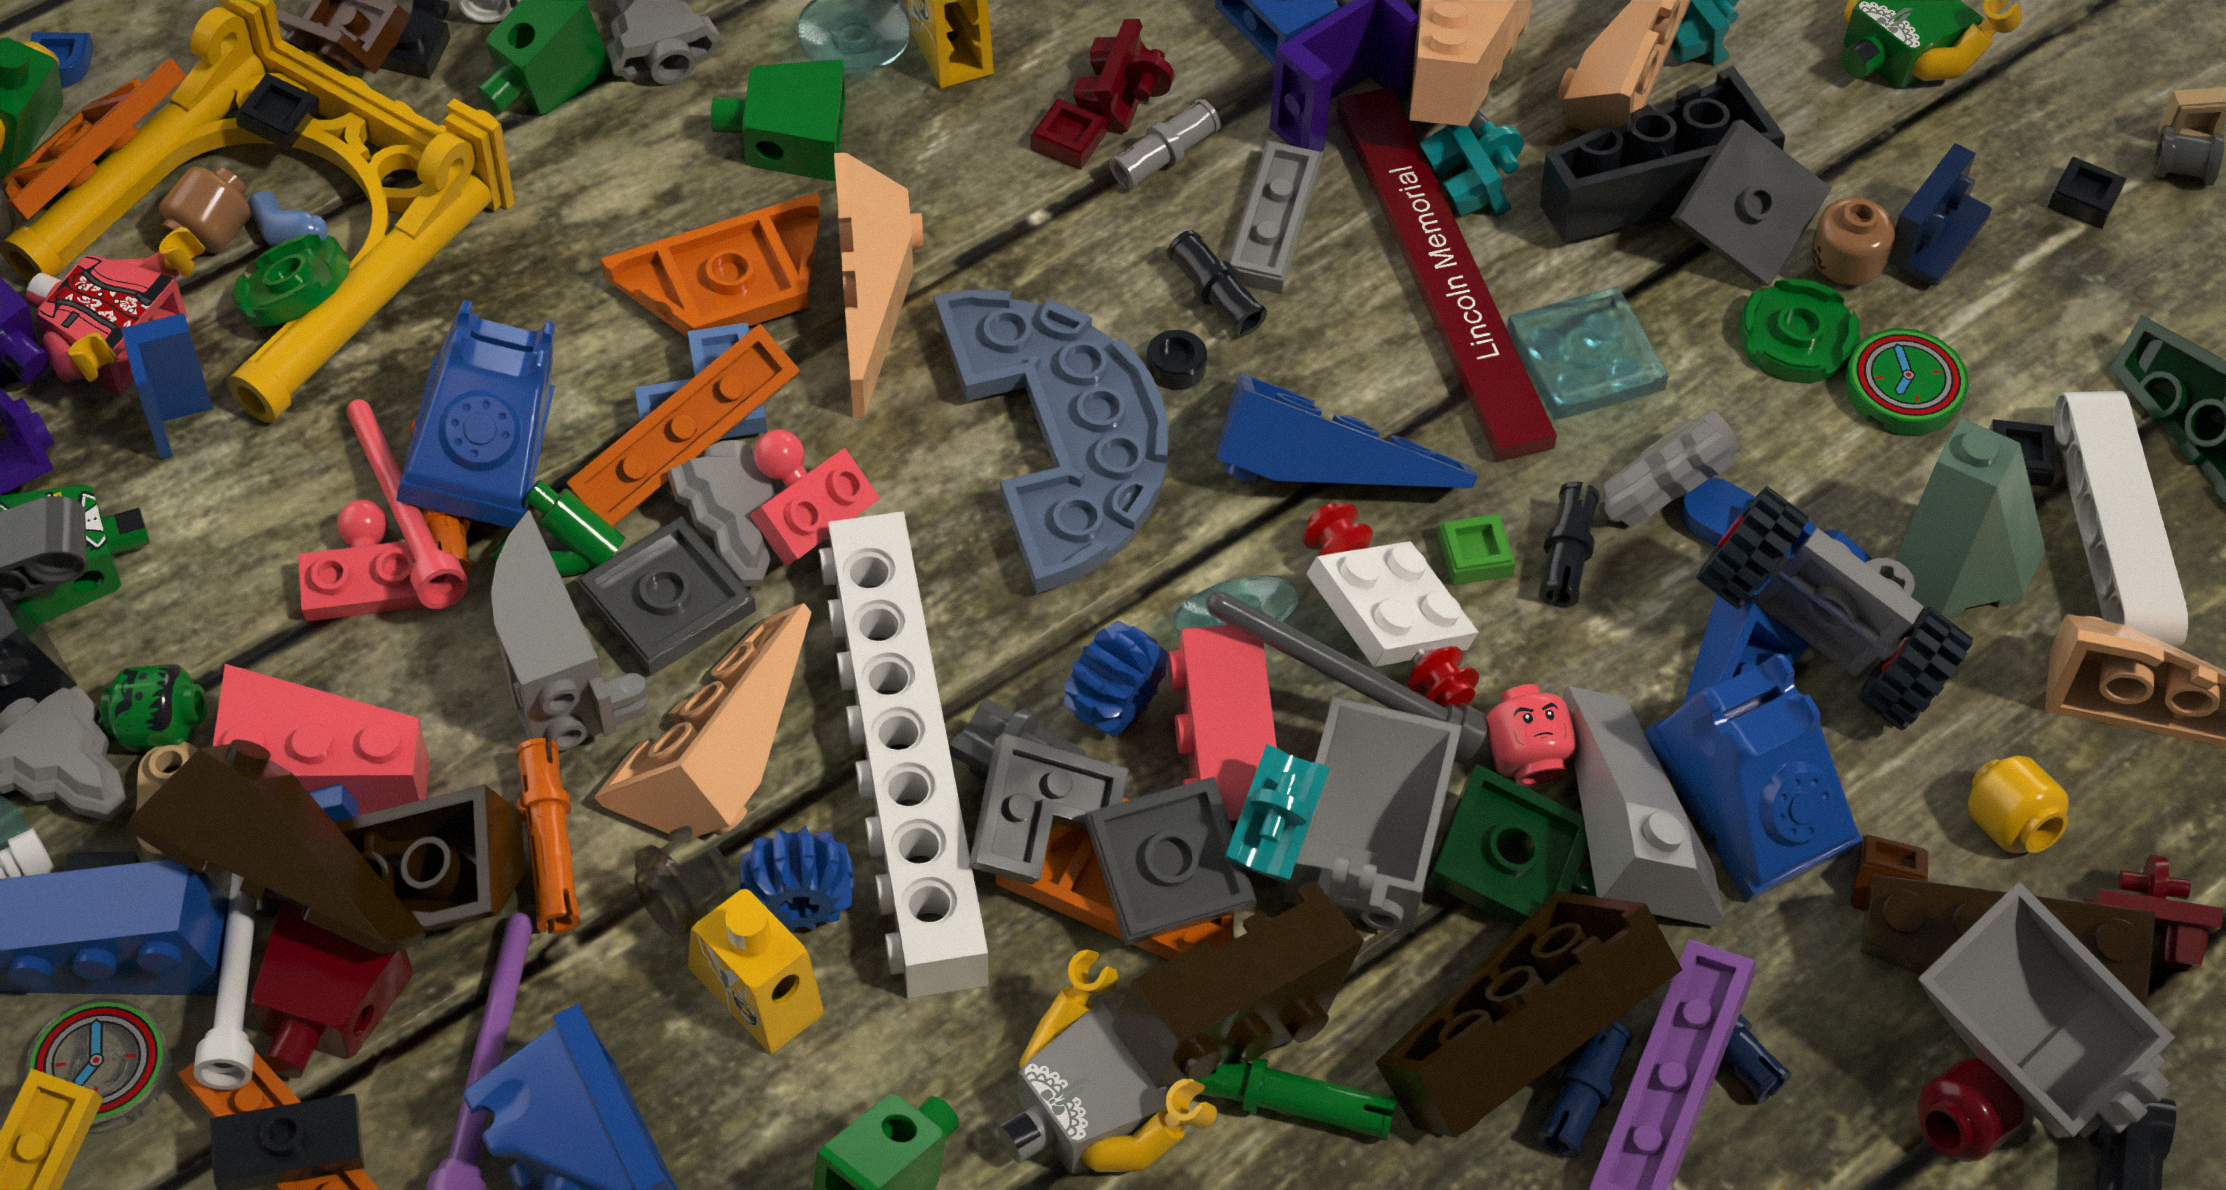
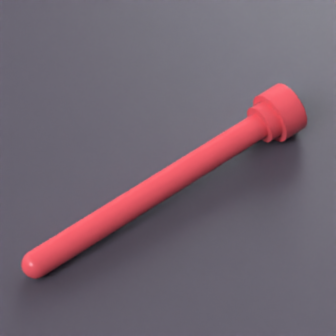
(435, 574)

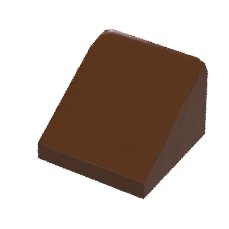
(1889, 859)

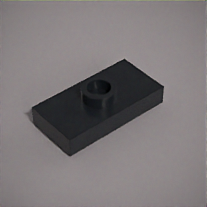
(286, 1143)

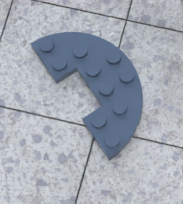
(1094, 413)

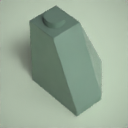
(1974, 525)

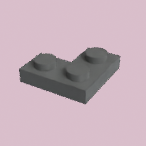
(1028, 791)

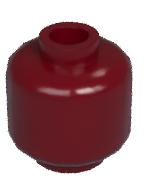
(1969, 1111)

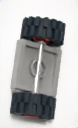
(1837, 606)

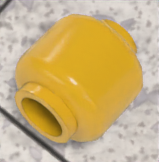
(2018, 805)

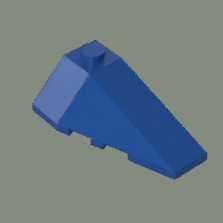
(1286, 439)

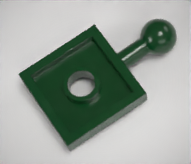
(1545, 830)

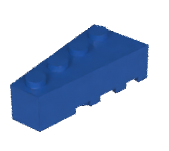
(113, 931)

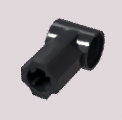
(2136, 1154)

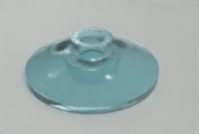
(856, 31)
(1266, 593)

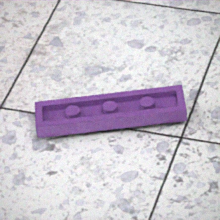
(1676, 1070)

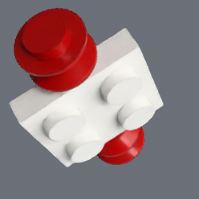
(1392, 604)

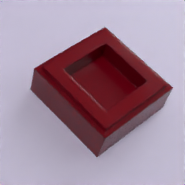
(1069, 133)

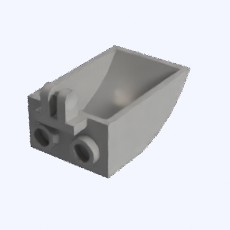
(547, 652)
(1376, 812)
(2050, 1019)

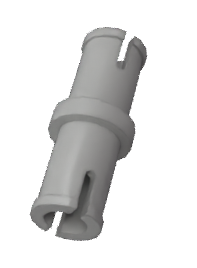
(1164, 144)

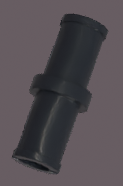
(1216, 282)
(1569, 544)

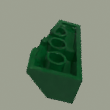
(2180, 389)

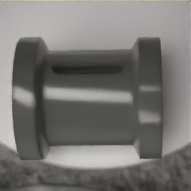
(2188, 155)

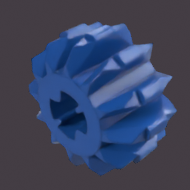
(1115, 678)
(799, 877)

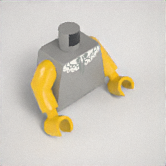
(1090, 1092)

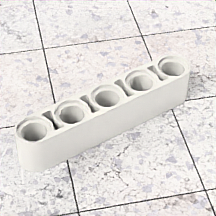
(2119, 514)

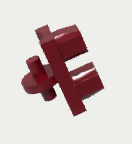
(1126, 76)
(2181, 924)

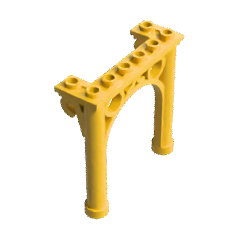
(238, 44)

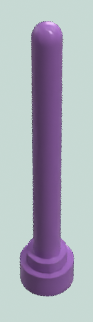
(460, 1168)

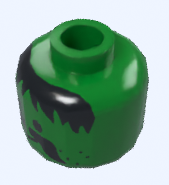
(153, 707)

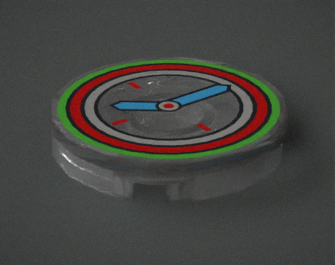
(109, 1050)

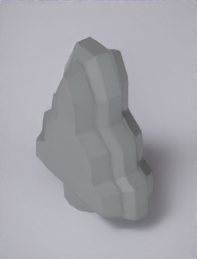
(659, 40)
(1670, 469)
(720, 496)
(60, 754)

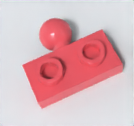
(801, 512)
(358, 578)

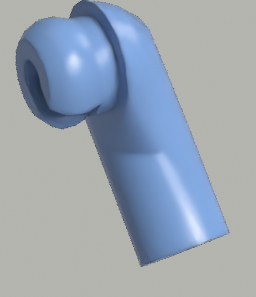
(279, 224)

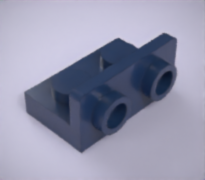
(1939, 220)

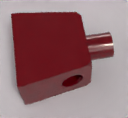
(320, 992)

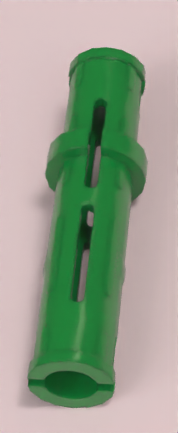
(1300, 1097)

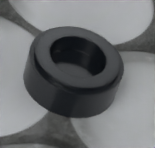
(1176, 359)

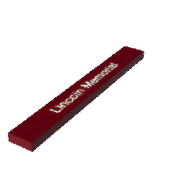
(1446, 275)

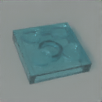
(1587, 353)

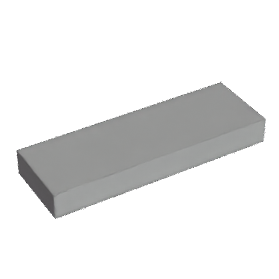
(1275, 215)

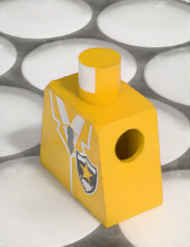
(969, 53)
(746, 956)

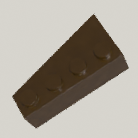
(1527, 1009)

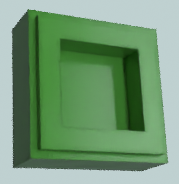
(1476, 549)

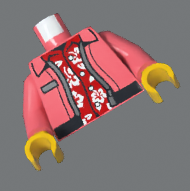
(98, 298)

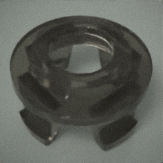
(677, 892)

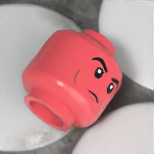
(1531, 735)

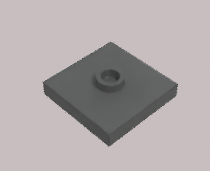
(1751, 203)
(666, 595)
(1168, 861)

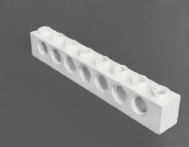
(953, 950)

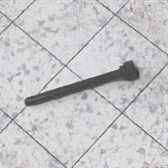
(1348, 670)

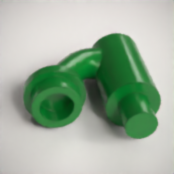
(576, 525)

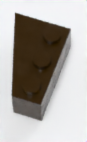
(1242, 996)

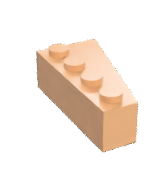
(1459, 53)

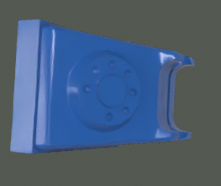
(481, 421)
(1758, 777)
(567, 1115)

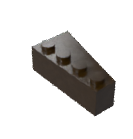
(1920, 920)

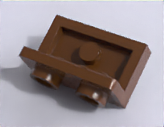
(347, 31)

